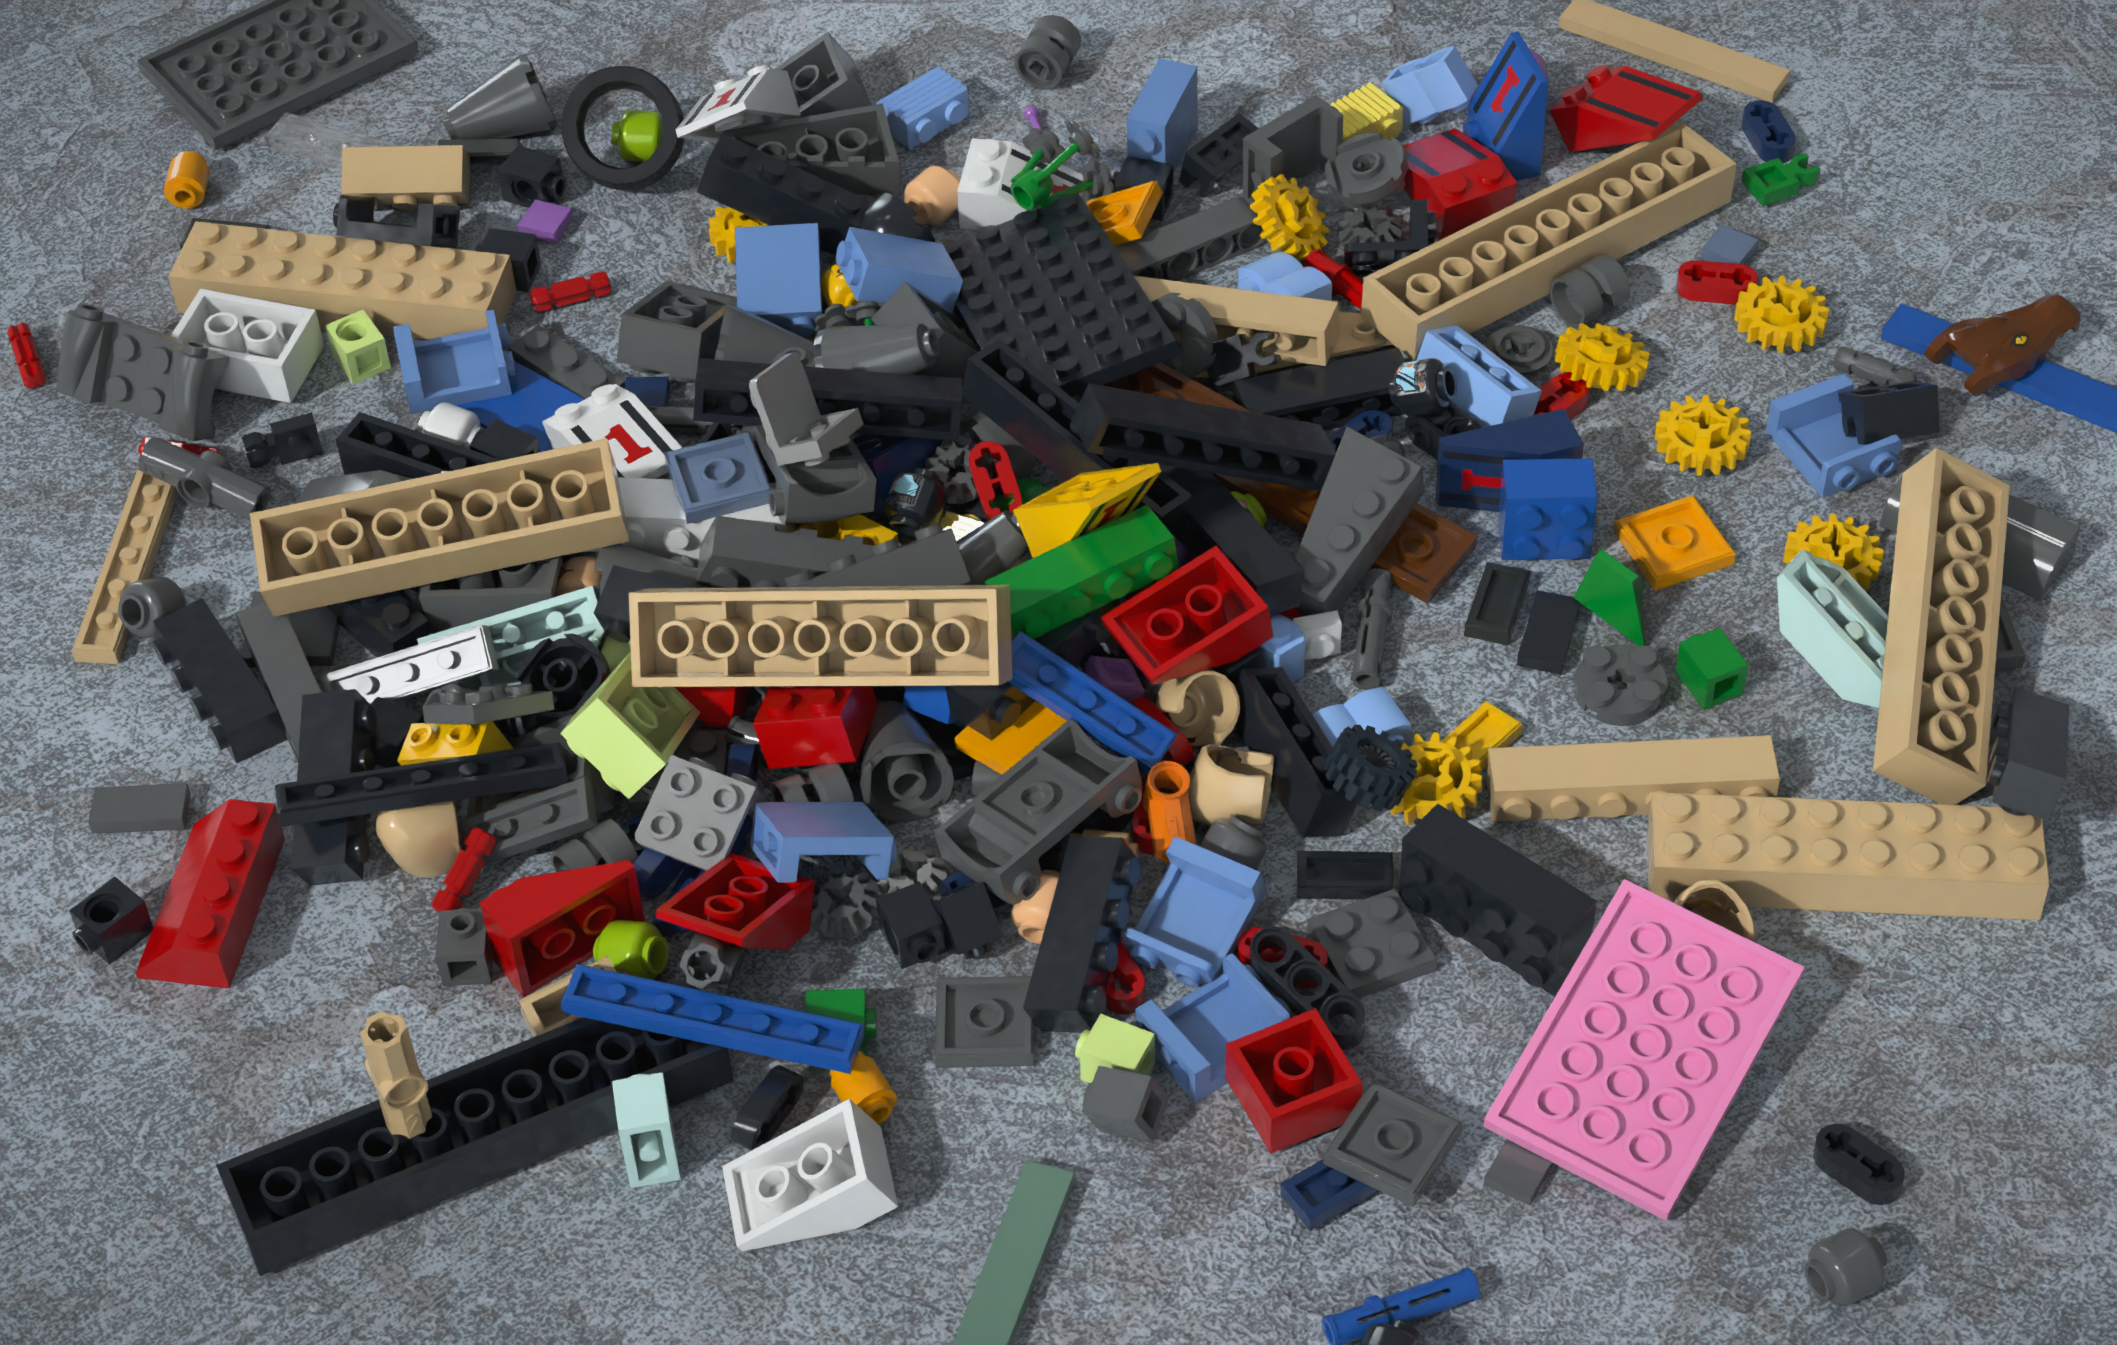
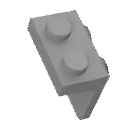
(792, 417)
(696, 812)

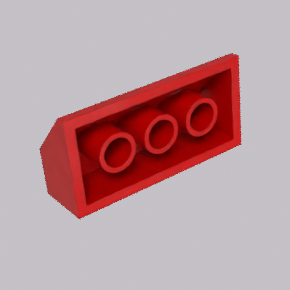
(214, 896)

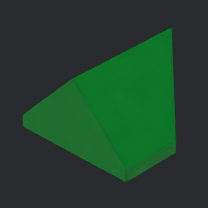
(1614, 596)

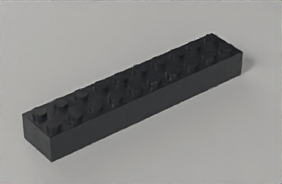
(483, 1125)

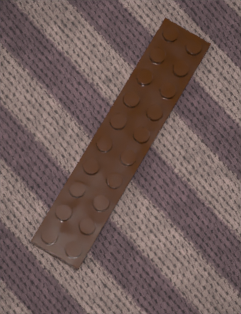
(1419, 554)

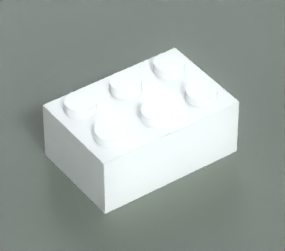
(266, 342)

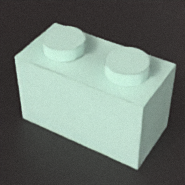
(646, 1129)

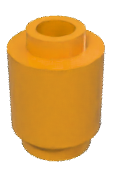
(187, 180)
(866, 1088)

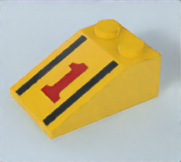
(1083, 505)

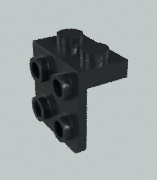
(1368, 256)

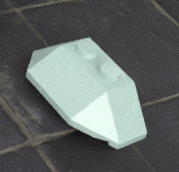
(1833, 626)
(521, 629)

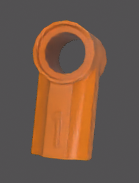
(1168, 813)

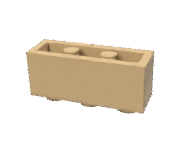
(407, 175)

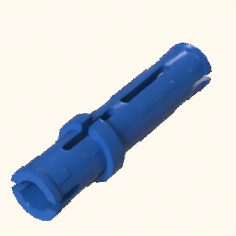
(1456, 1287)

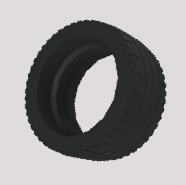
(575, 114)

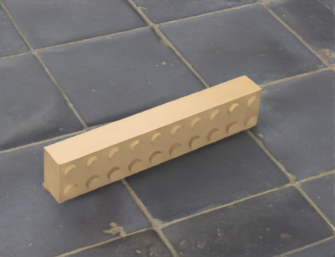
(1524, 247)

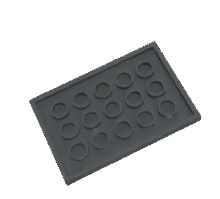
(273, 62)

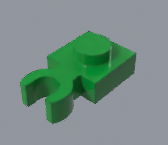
(1776, 181)

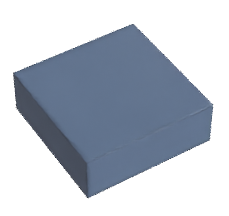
(1729, 246)

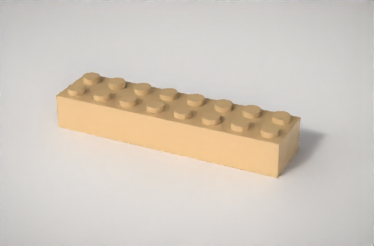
(392, 282)
(438, 527)
(1942, 629)
(821, 636)
(1850, 854)

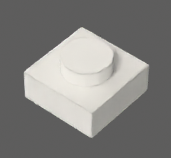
(1321, 634)

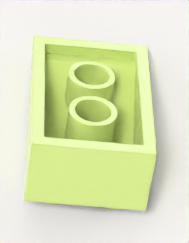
(629, 729)

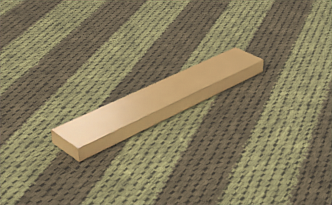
(1675, 49)
(128, 560)

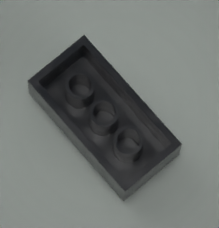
(1495, 898)

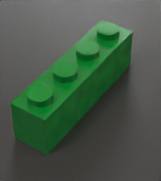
(1088, 572)

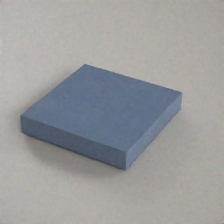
(718, 477)

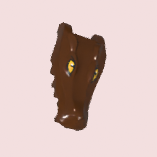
(2006, 343)

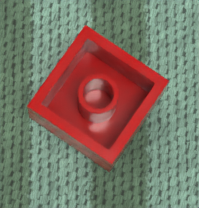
(814, 724)
(1292, 1080)

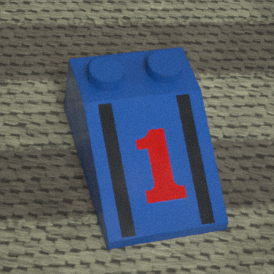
(1511, 109)

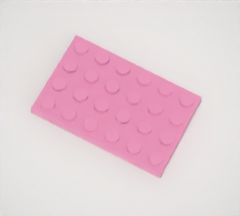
(1644, 1049)

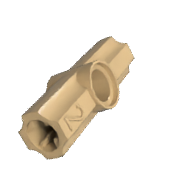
(396, 1074)

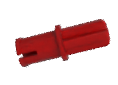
(1341, 276)

